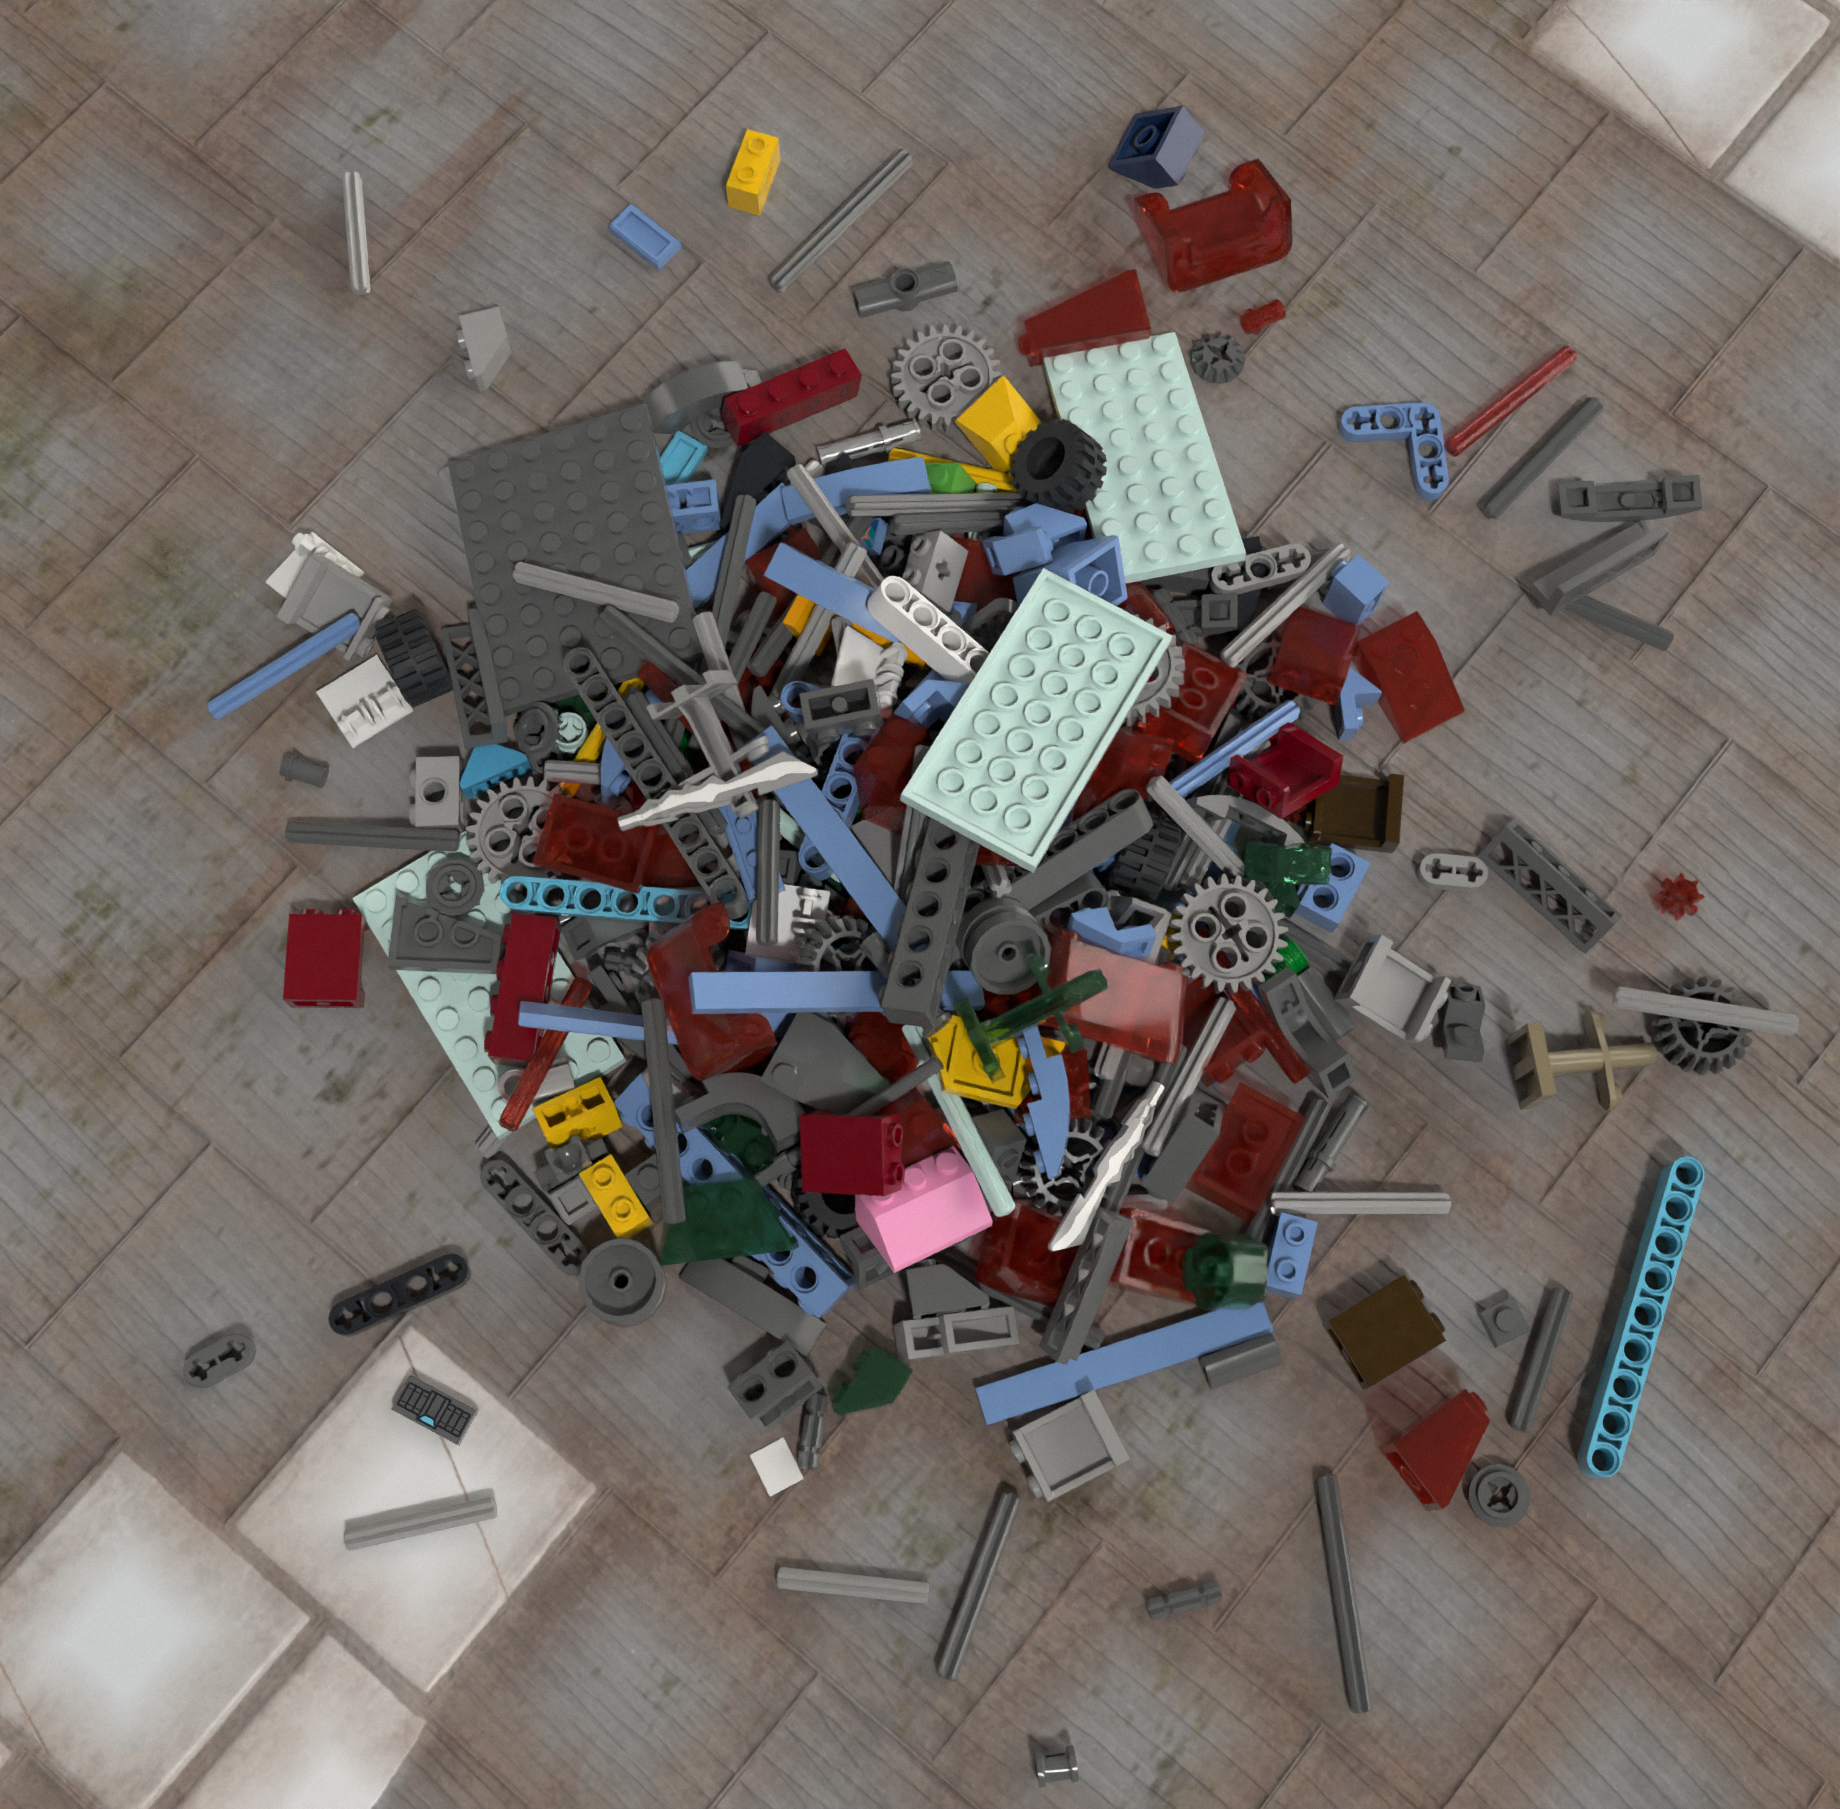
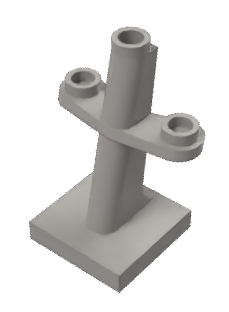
(695, 705)

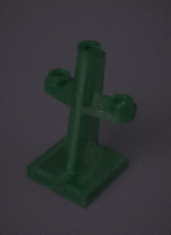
(1049, 1005)

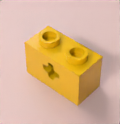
(753, 172)
(580, 1112)
(616, 1198)

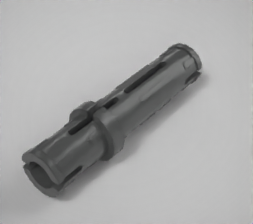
(1323, 1156)

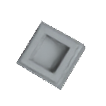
(573, 1201)

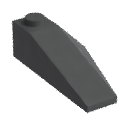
(822, 1067)

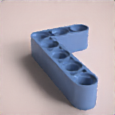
(839, 774)

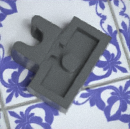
(569, 1161)

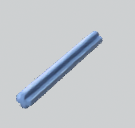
(284, 666)
(1239, 744)

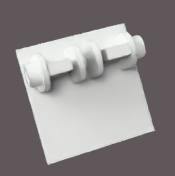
(305, 546)
(865, 660)
(364, 701)
(796, 912)

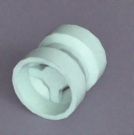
(572, 727)

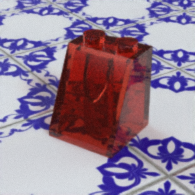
(886, 770)
(1438, 1447)

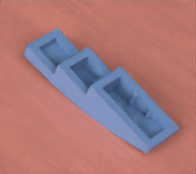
(885, 478)
(825, 587)

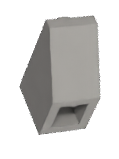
(487, 345)

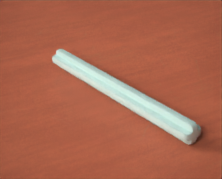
(965, 1131)

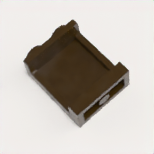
(1358, 814)
(1385, 1331)

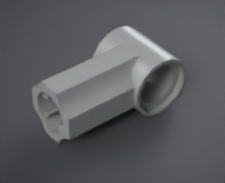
(556, 1081)

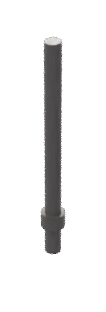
(788, 1162)

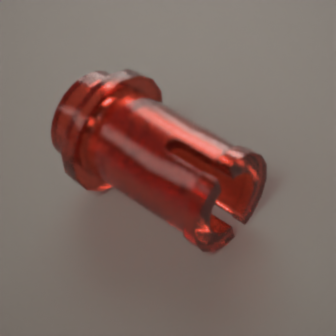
(1254, 320)

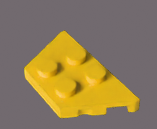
(965, 1072)

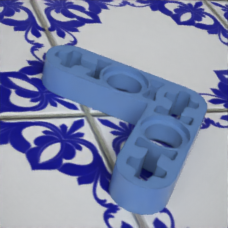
(1409, 429)

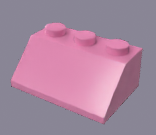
(930, 1212)

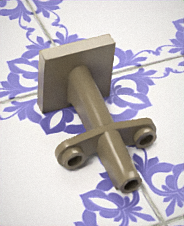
(1540, 1066)

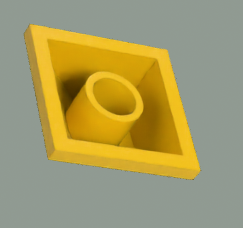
(998, 423)

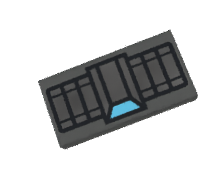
(434, 1410)

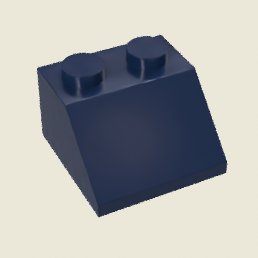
(1158, 147)

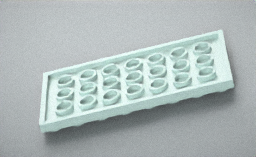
(1161, 472)
(1036, 720)
(460, 1002)

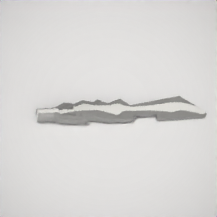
(715, 793)
(1107, 1170)

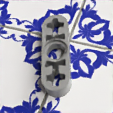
(1286, 573)

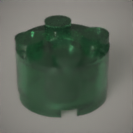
(1226, 1271)

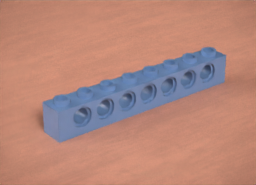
(832, 1277)

